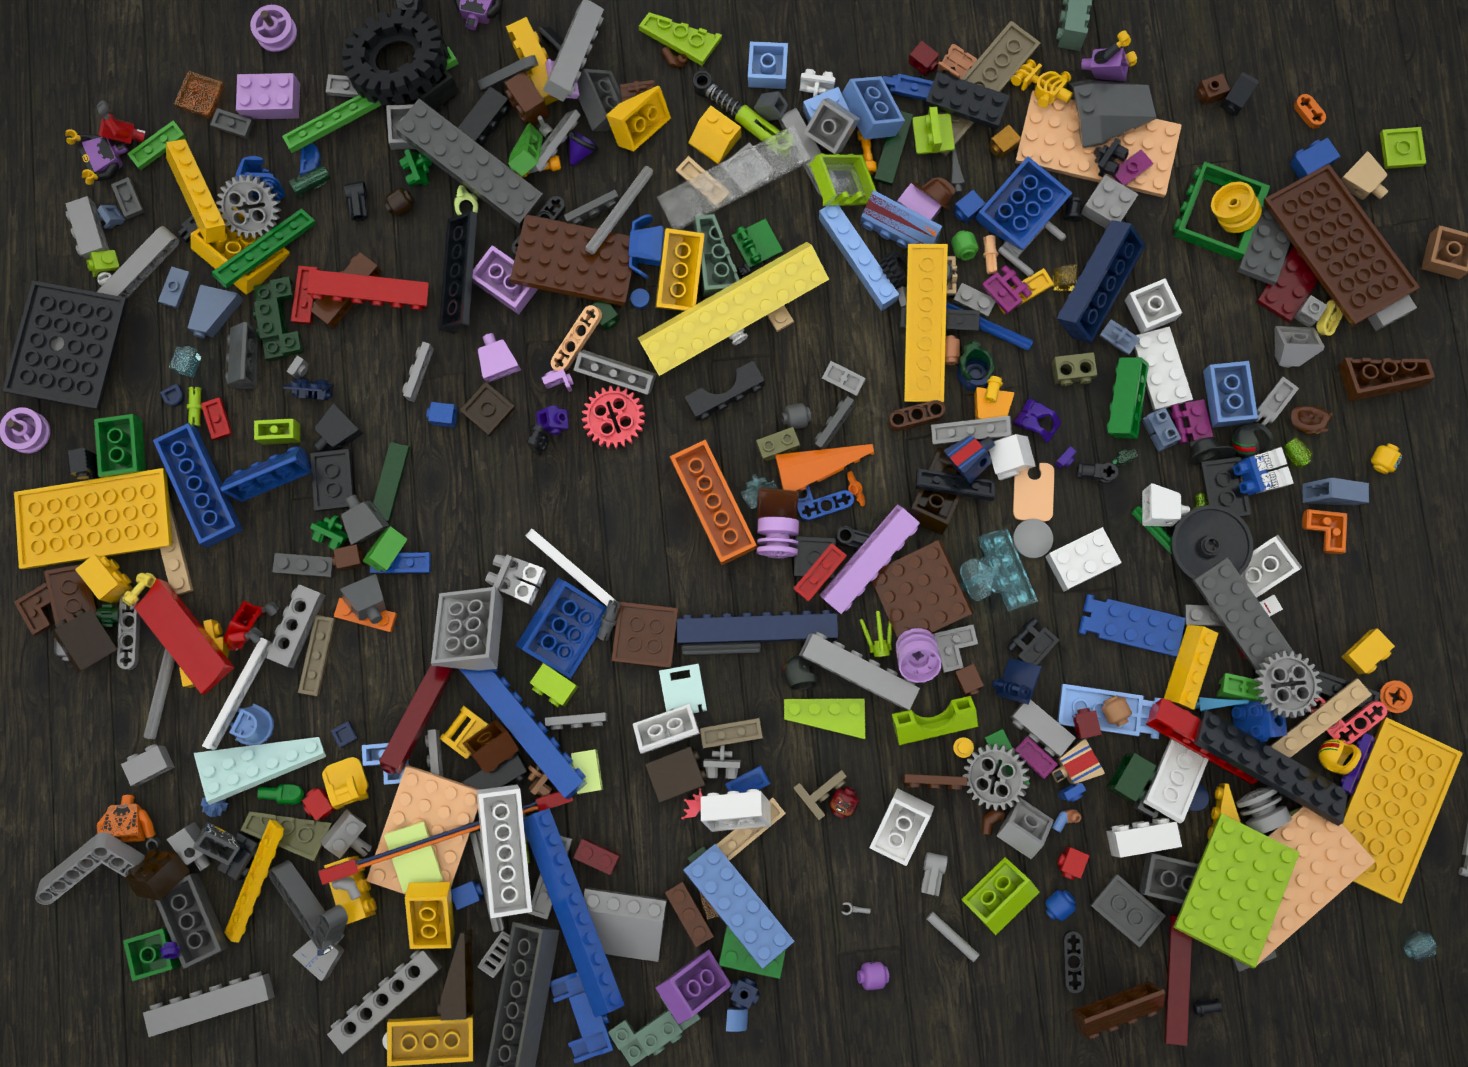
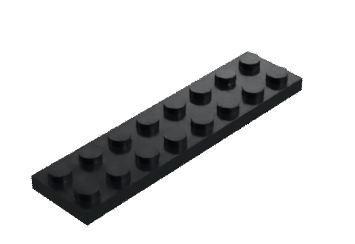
(1271, 767)

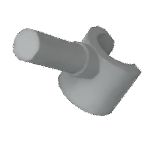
(545, 129)
(855, 909)

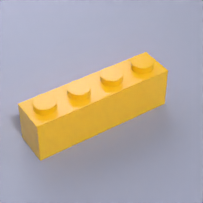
(1191, 666)

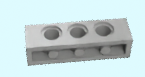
(297, 637)

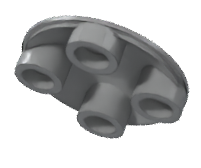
(1033, 538)

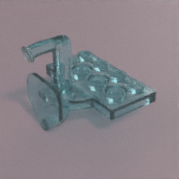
(998, 572)

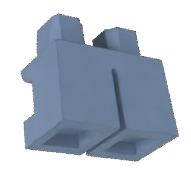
(1165, 430)

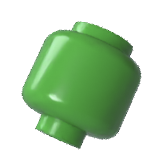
(964, 245)

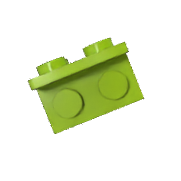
(933, 132)

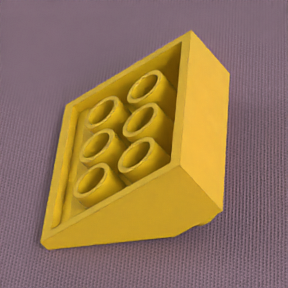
(221, 251)

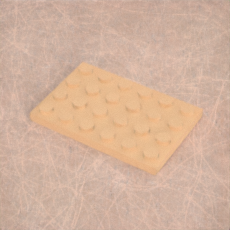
(442, 806)

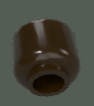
(399, 201)

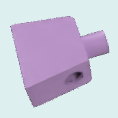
(496, 359)

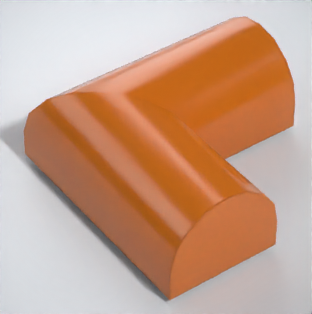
(1332, 524)

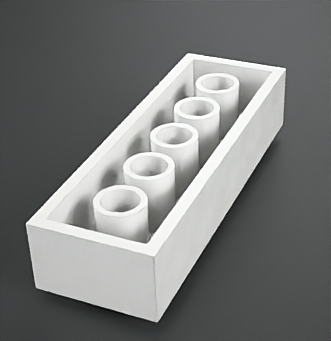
(504, 851)

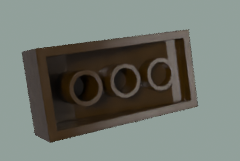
(932, 508)
(457, 995)

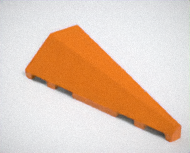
(806, 467)

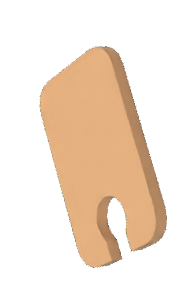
(1034, 497)

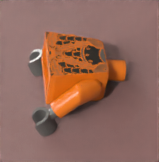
(128, 823)

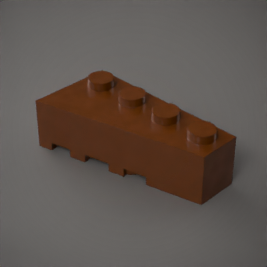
(1374, 378)

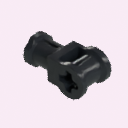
(1096, 471)

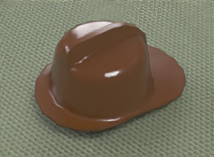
(938, 189)

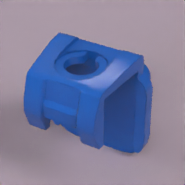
(253, 166)
(1258, 722)

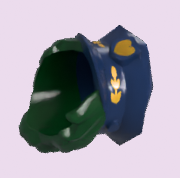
(975, 366)

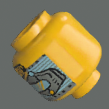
(1386, 458)

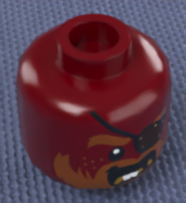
(844, 802)

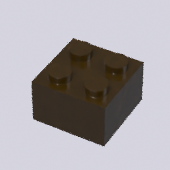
(156, 874)

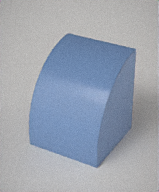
(736, 1019)

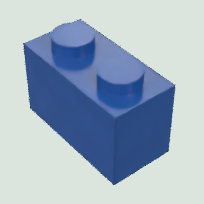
(1314, 158)

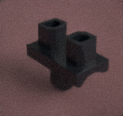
(1106, 156)

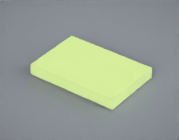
(416, 865)

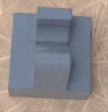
(110, 215)

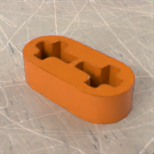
(1309, 111)

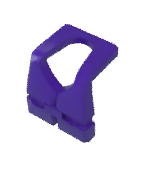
(1029, 418)

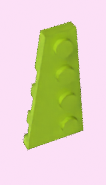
(680, 37)
(835, 715)

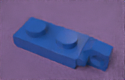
(908, 86)

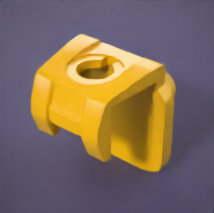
(345, 782)

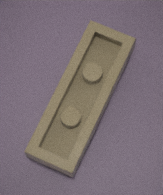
(731, 733)

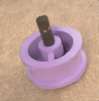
(273, 28)
(24, 430)

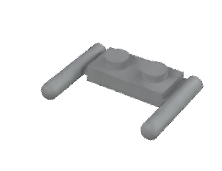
(1012, 253)

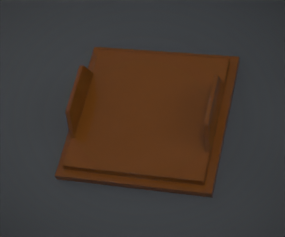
(777, 503)

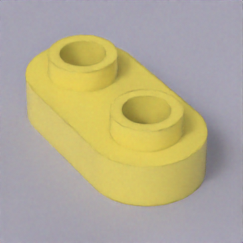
(1329, 319)

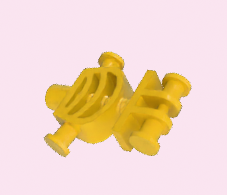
(1052, 83)

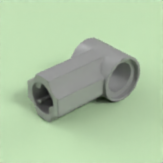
(934, 868)

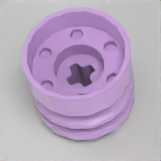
(778, 534)
(918, 655)

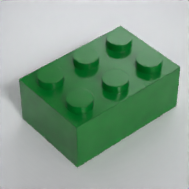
(119, 445)
(737, 957)

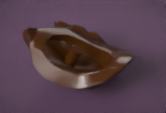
(1310, 419)

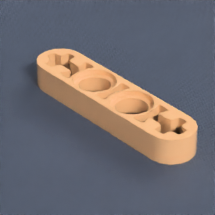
(578, 340)

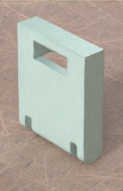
(683, 691)

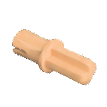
(990, 254)

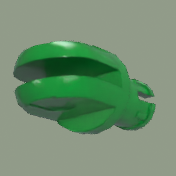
(284, 794)

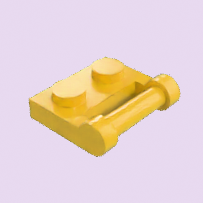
(472, 728)

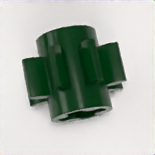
(108, 615)

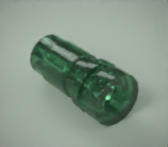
(312, 178)

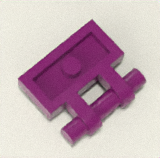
(1002, 292)
(1197, 420)

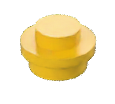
(963, 747)

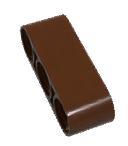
(923, 409)

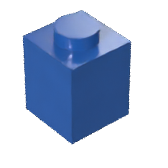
(968, 207)
(442, 414)
(467, 894)

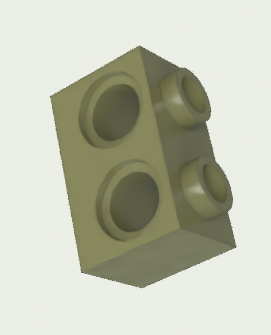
(1072, 364)
(777, 443)

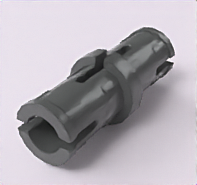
(608, 620)

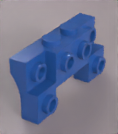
(593, 1030)

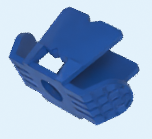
(645, 244)

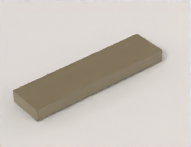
(316, 655)

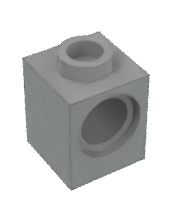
(1310, 311)

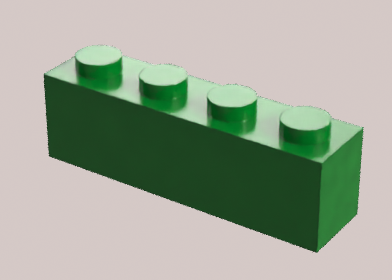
(1128, 398)

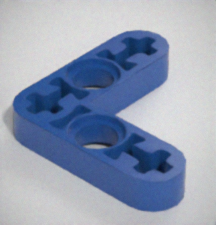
(809, 502)

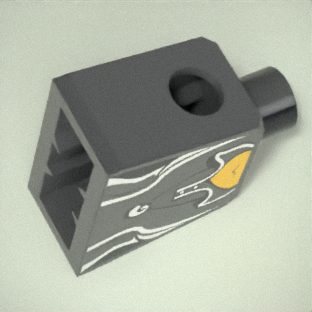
(213, 843)

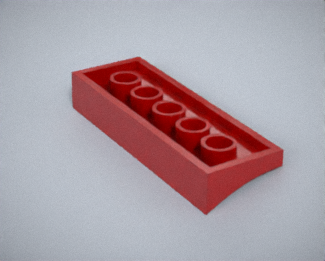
(183, 636)

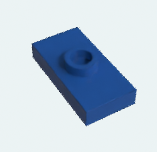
(752, 779)

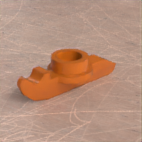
(856, 488)

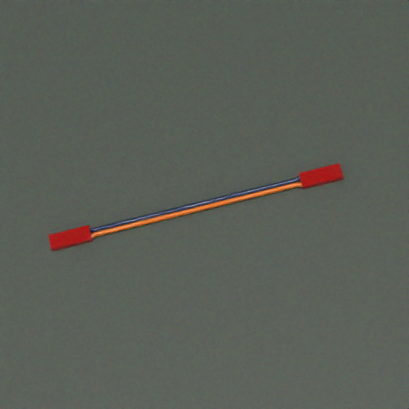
(350, 867)

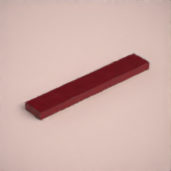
(1177, 986)

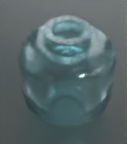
(1420, 946)

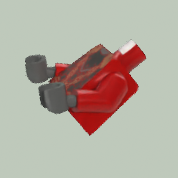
(116, 128)
(243, 623)

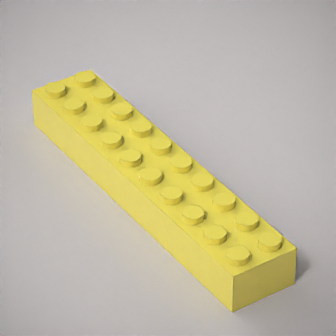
(733, 308)

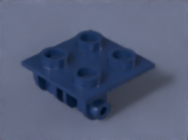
(304, 389)
(1017, 681)

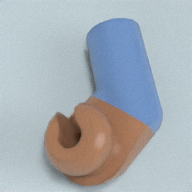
(1064, 817)

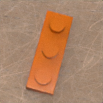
(344, 612)

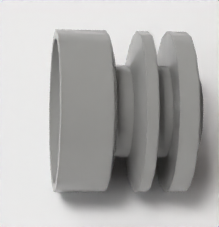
(1263, 810)

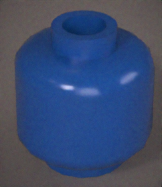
(1060, 905)

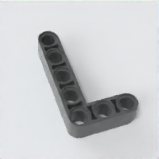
(321, 925)

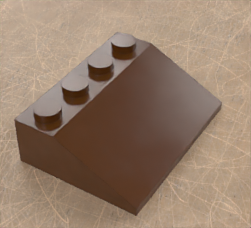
(1119, 1009)

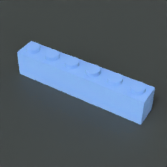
(858, 256)

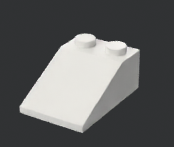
(1269, 566)
(902, 827)

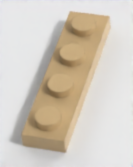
(740, 838)

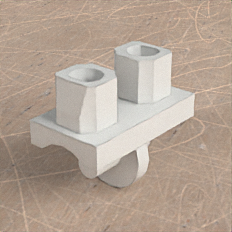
(816, 83)

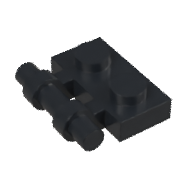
(1038, 646)

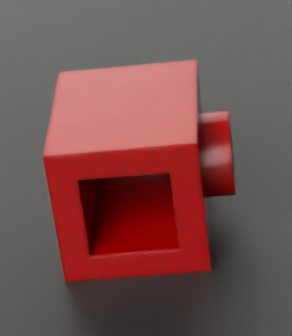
(318, 804)
(1072, 863)

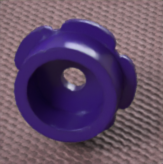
(170, 950)

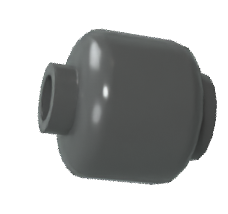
(796, 416)

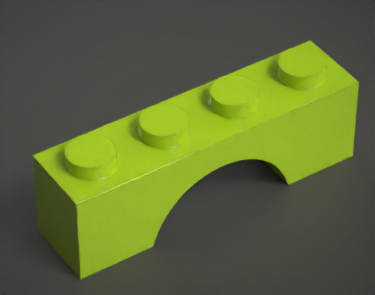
(957, 717)

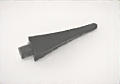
(956, 175)

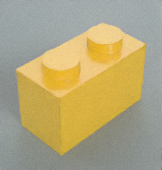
(1368, 652)

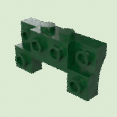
(271, 320)

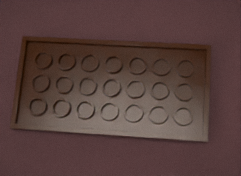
(1341, 245)

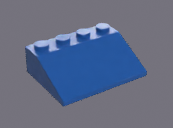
(1023, 204)
(267, 474)
(563, 628)

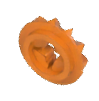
(1403, 692)

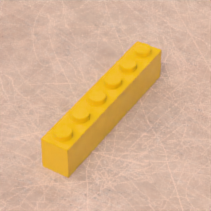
(195, 191)

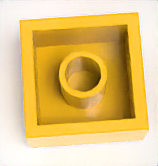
(104, 578)

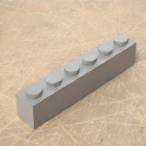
(573, 49)
(859, 671)
(209, 1004)

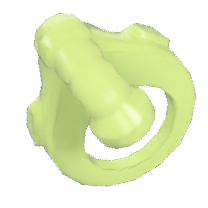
(463, 194)

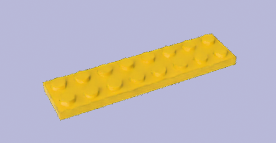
(925, 322)

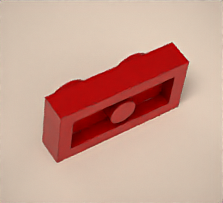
(216, 419)

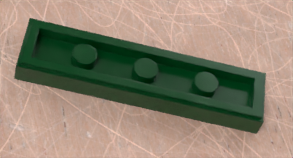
(892, 153)
(390, 479)

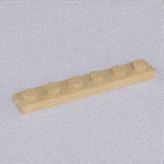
(175, 560)
(1322, 718)

